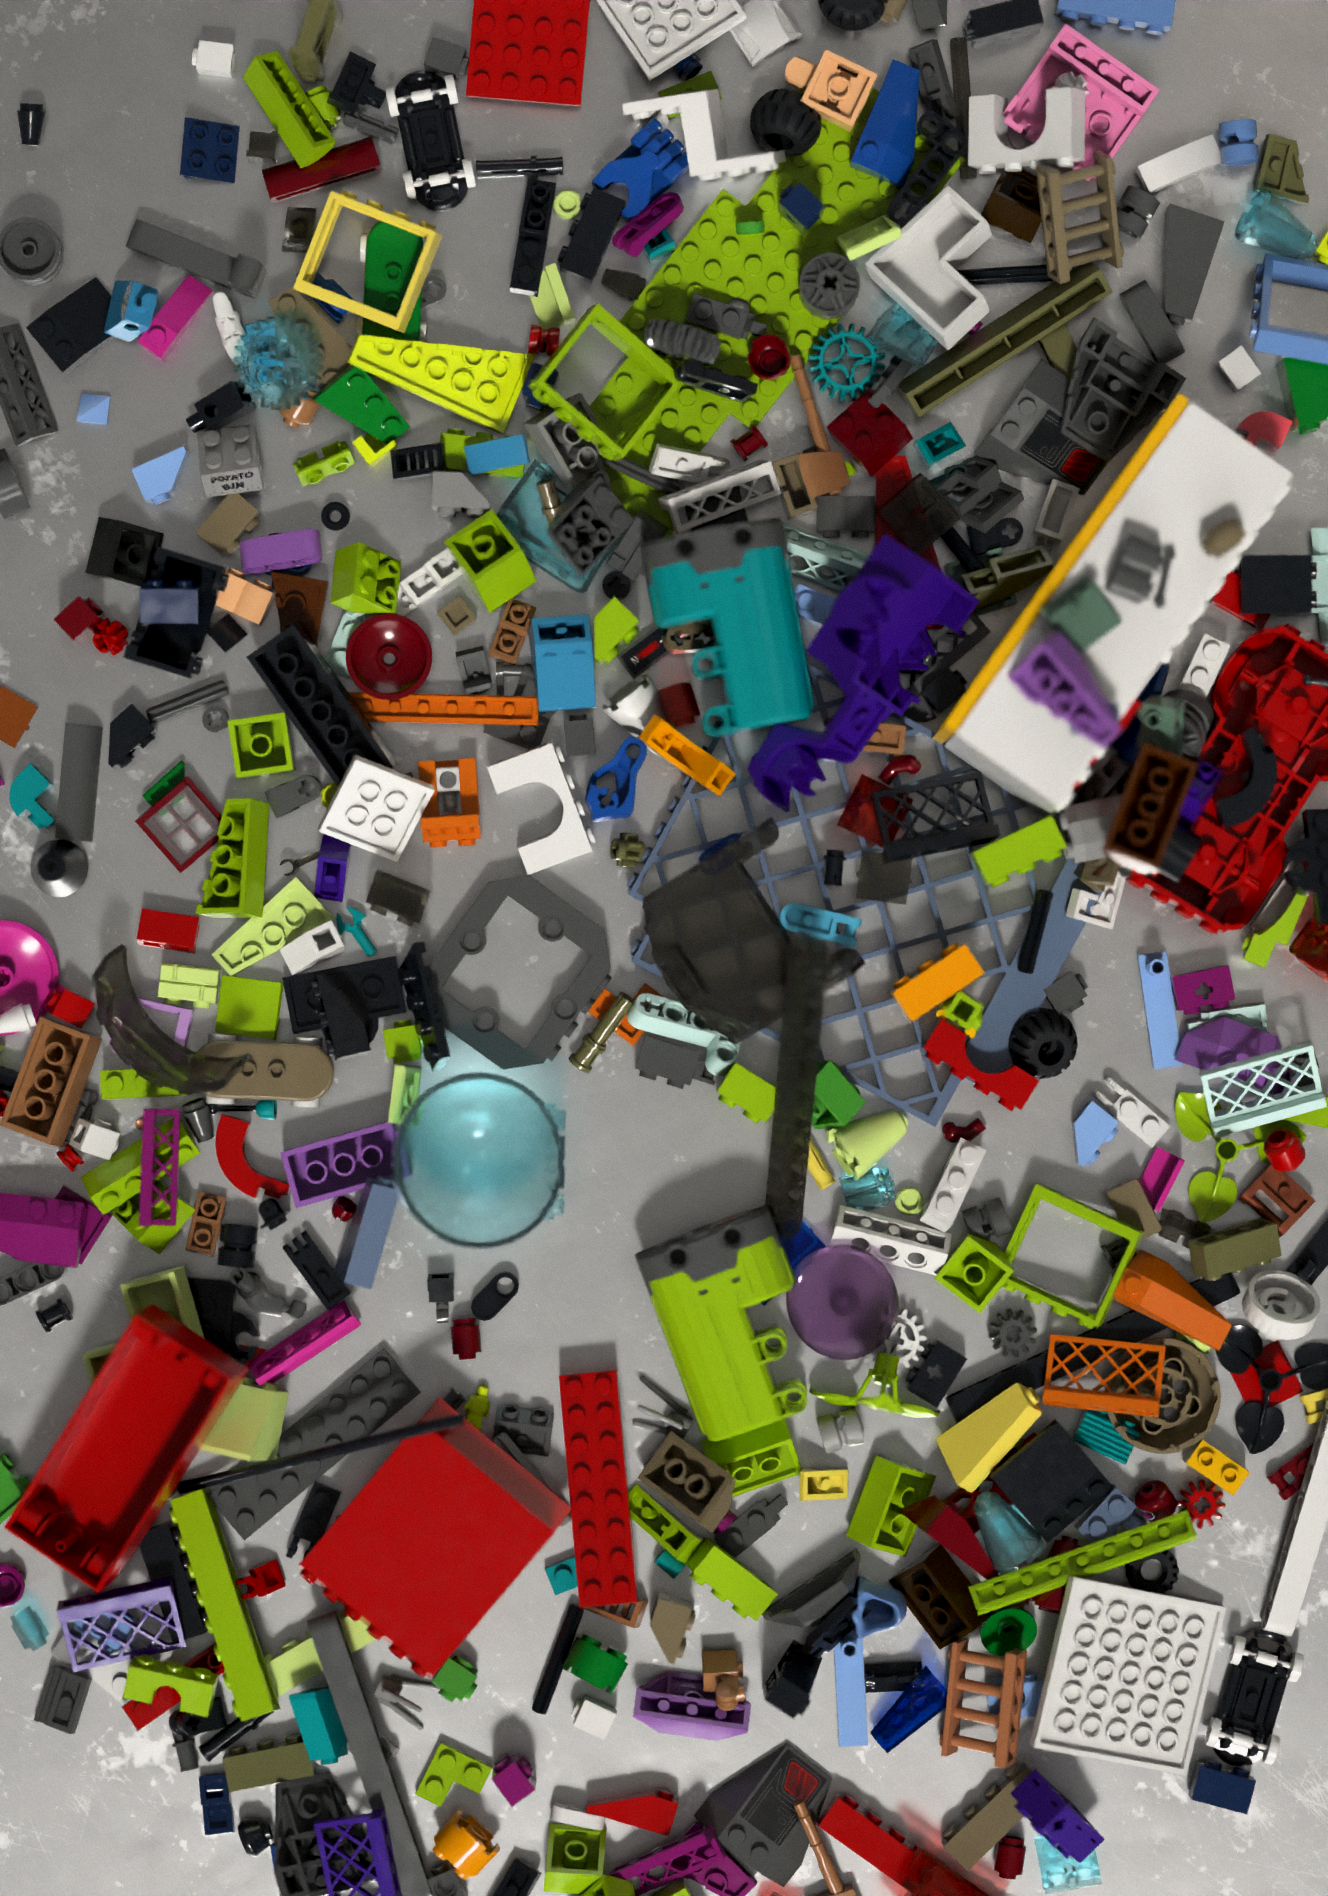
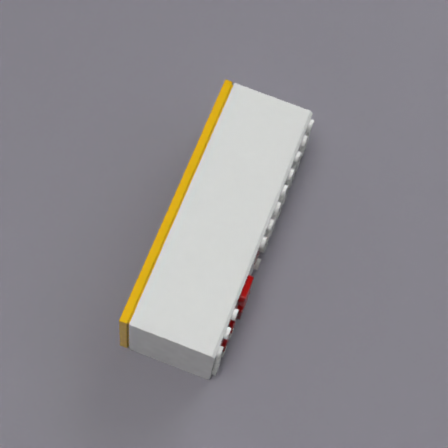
(1169, 494)

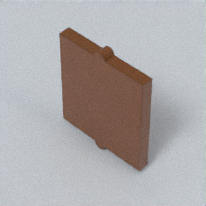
(14, 716)

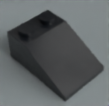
(74, 326)

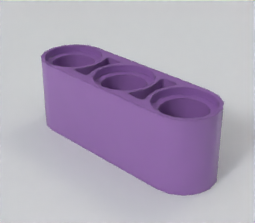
(280, 551)

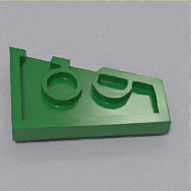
(362, 403)

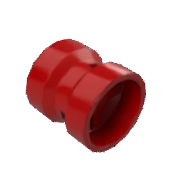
(537, 338)

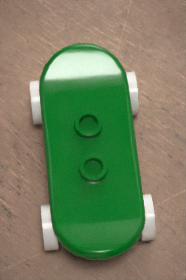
(389, 266)

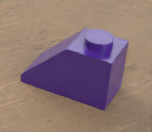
(332, 869)

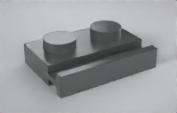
(62, 1699)

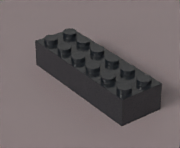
(317, 702)

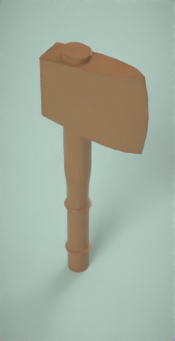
(825, 469)
(825, 1864)

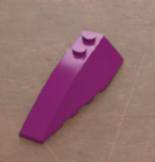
(42, 1229)

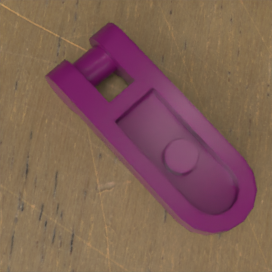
(648, 223)

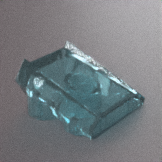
(902, 336)

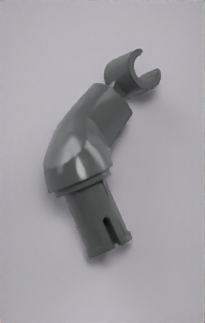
(255, 1293)

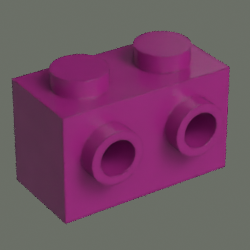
(514, 1777)

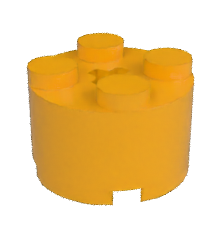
(465, 1845)

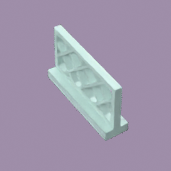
(1265, 1107)

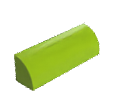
(288, 108)

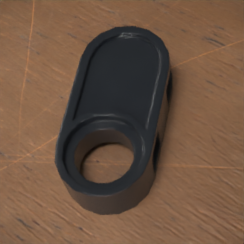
(491, 1300)

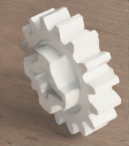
(907, 1343)

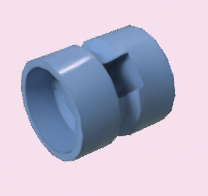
(1238, 142)

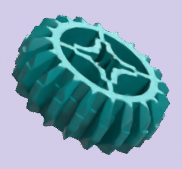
(833, 365)

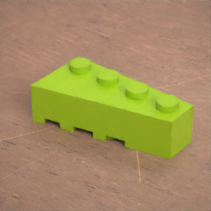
(238, 862)

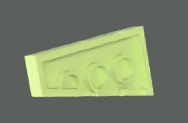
(283, 920)

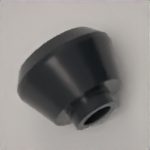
(254, 1836)

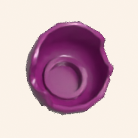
(11, 1585)

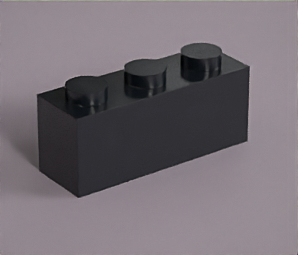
(591, 235)

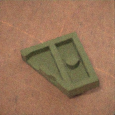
(1280, 170)

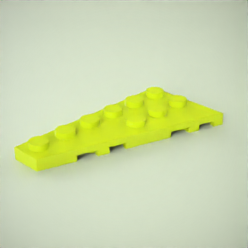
(458, 378)

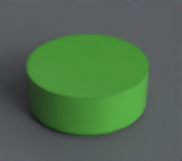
(750, 227)

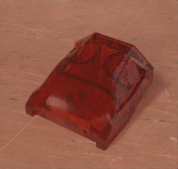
(859, 812)

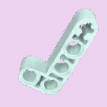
(652, 1013)

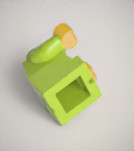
(964, 1009)

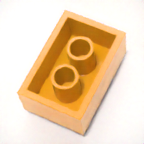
(936, 981)

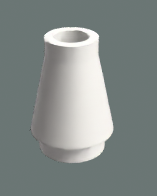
(17, 1019)

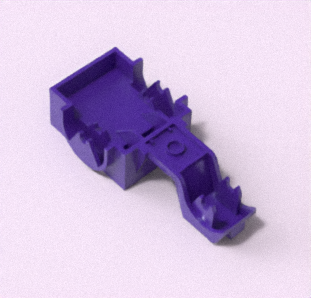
(864, 643)

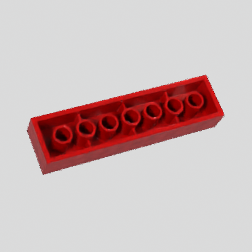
(598, 1489)

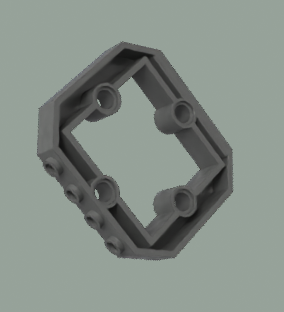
(574, 926)

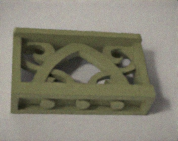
(315, 38)

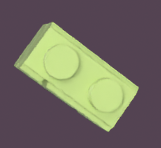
(190, 984)

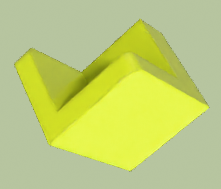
(373, 449)

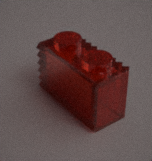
(679, 704)

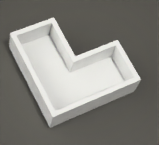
(923, 265)

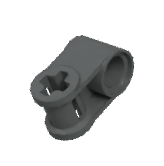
(289, 796)

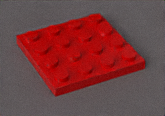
(528, 50)

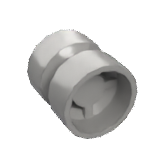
(840, 1430)

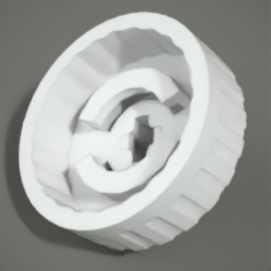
(1276, 1317)

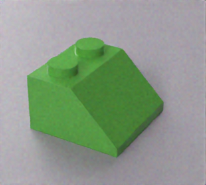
(834, 1097)

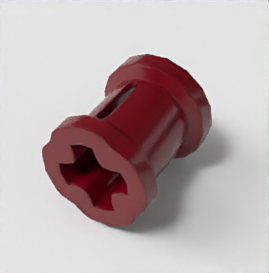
(748, 443)

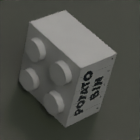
(229, 460)

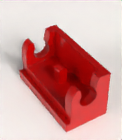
(168, 931)

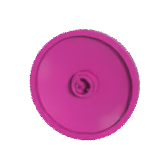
(26, 968)

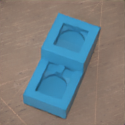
(497, 454)

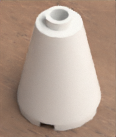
(635, 706)

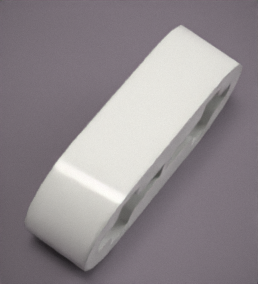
(576, 1816)

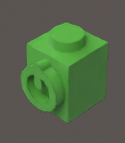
(455, 1679)

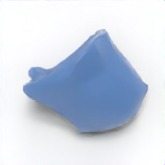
(886, 1606)

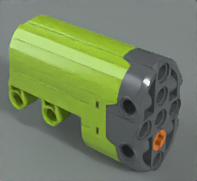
(701, 1301)

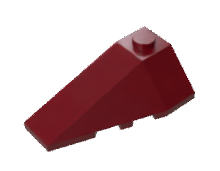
(952, 1531)

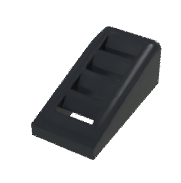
(399, 461)

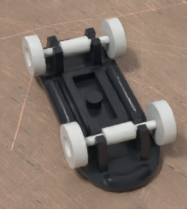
(431, 140)
(1252, 1698)

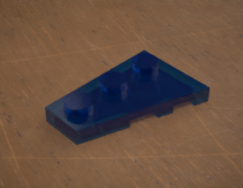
(913, 1709)

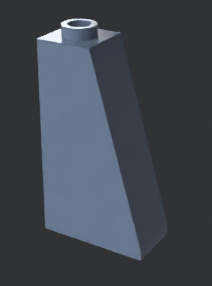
(367, 1233)

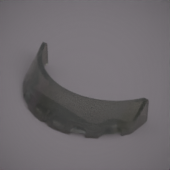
(145, 1045)

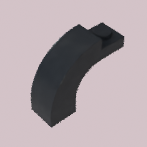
(1258, 787)

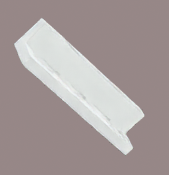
(718, 484)

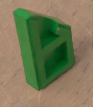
(165, 784)

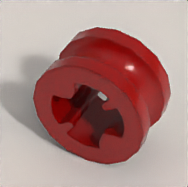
(70, 1157)

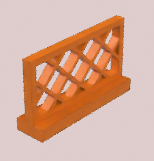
(1103, 1400)

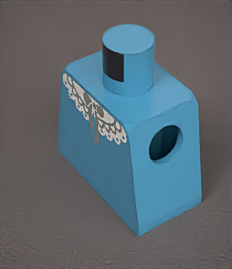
(131, 306)

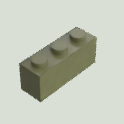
(1235, 1249)
(267, 1763)

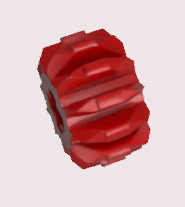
(1194, 1496)

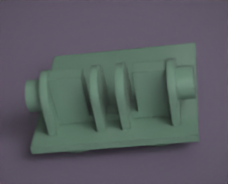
(1081, 614)

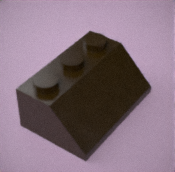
(939, 1596)

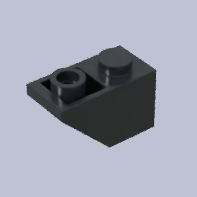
(127, 734)

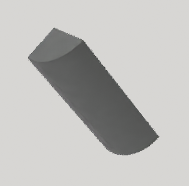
(78, 782)

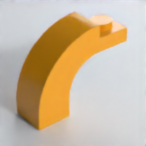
(686, 755)

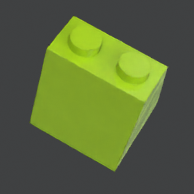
(491, 560)

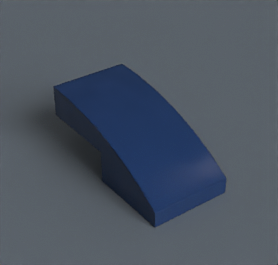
(216, 1805)

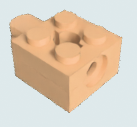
(832, 87)

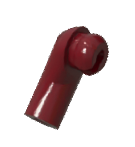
(899, 764)
(954, 1133)

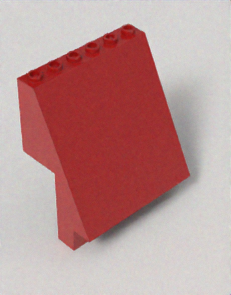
(434, 1541)

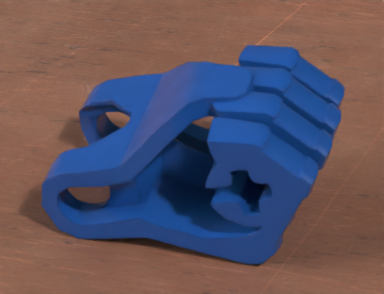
(646, 167)
(625, 771)

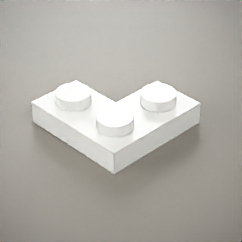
(1104, 911)

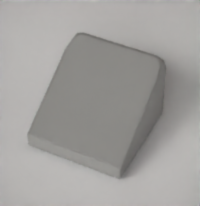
(61, 1651)

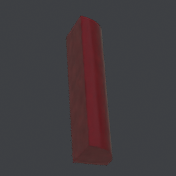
(336, 166)

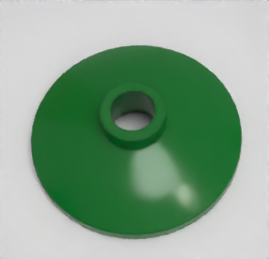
(1002, 1639)

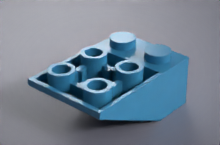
(562, 662)

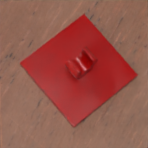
(1248, 1382)

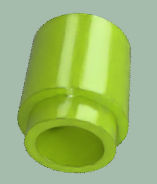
(328, 113)

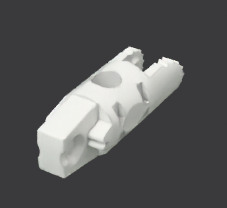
(229, 325)

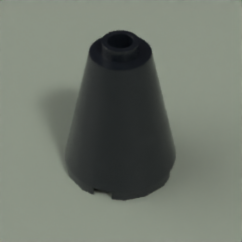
(70, 871)

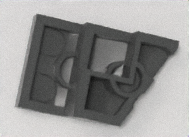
(977, 492)

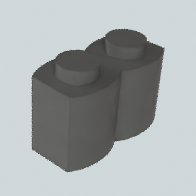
(846, 515)
(1135, 569)

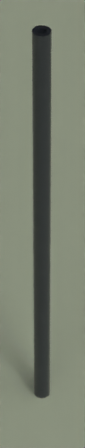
(321, 1453)

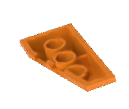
(1165, 1296)

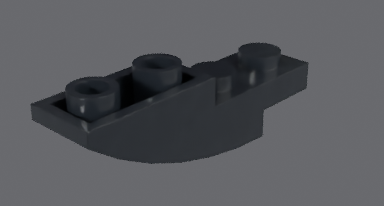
(533, 237)

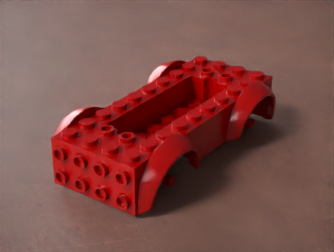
(1241, 863)

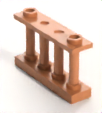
(1009, 1693)

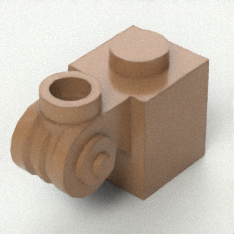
(721, 1676)

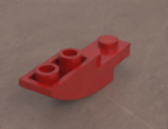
(166, 1696)

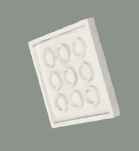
(669, 30)

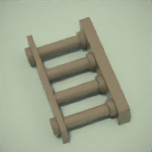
(1054, 209)

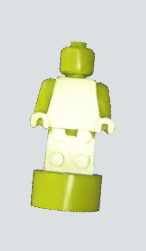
(477, 1407)

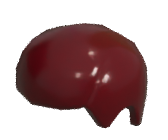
(769, 357)

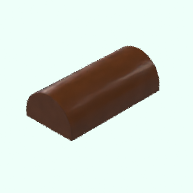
(1149, 809)

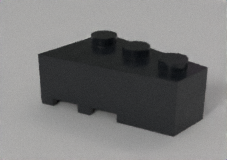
(791, 1681)

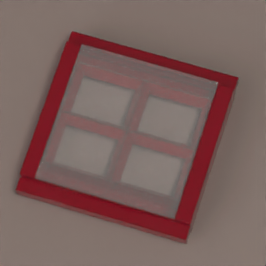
(182, 824)

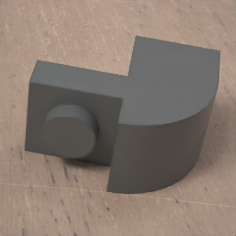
(12, 495)

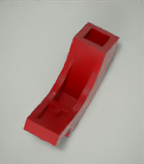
(233, 1161)

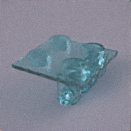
(1062, 1873)

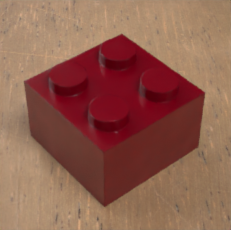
(869, 433)

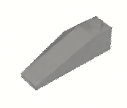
(563, 448)

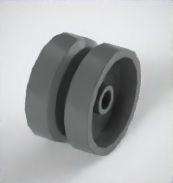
(47, 253)

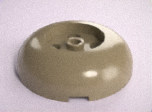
(1194, 1406)

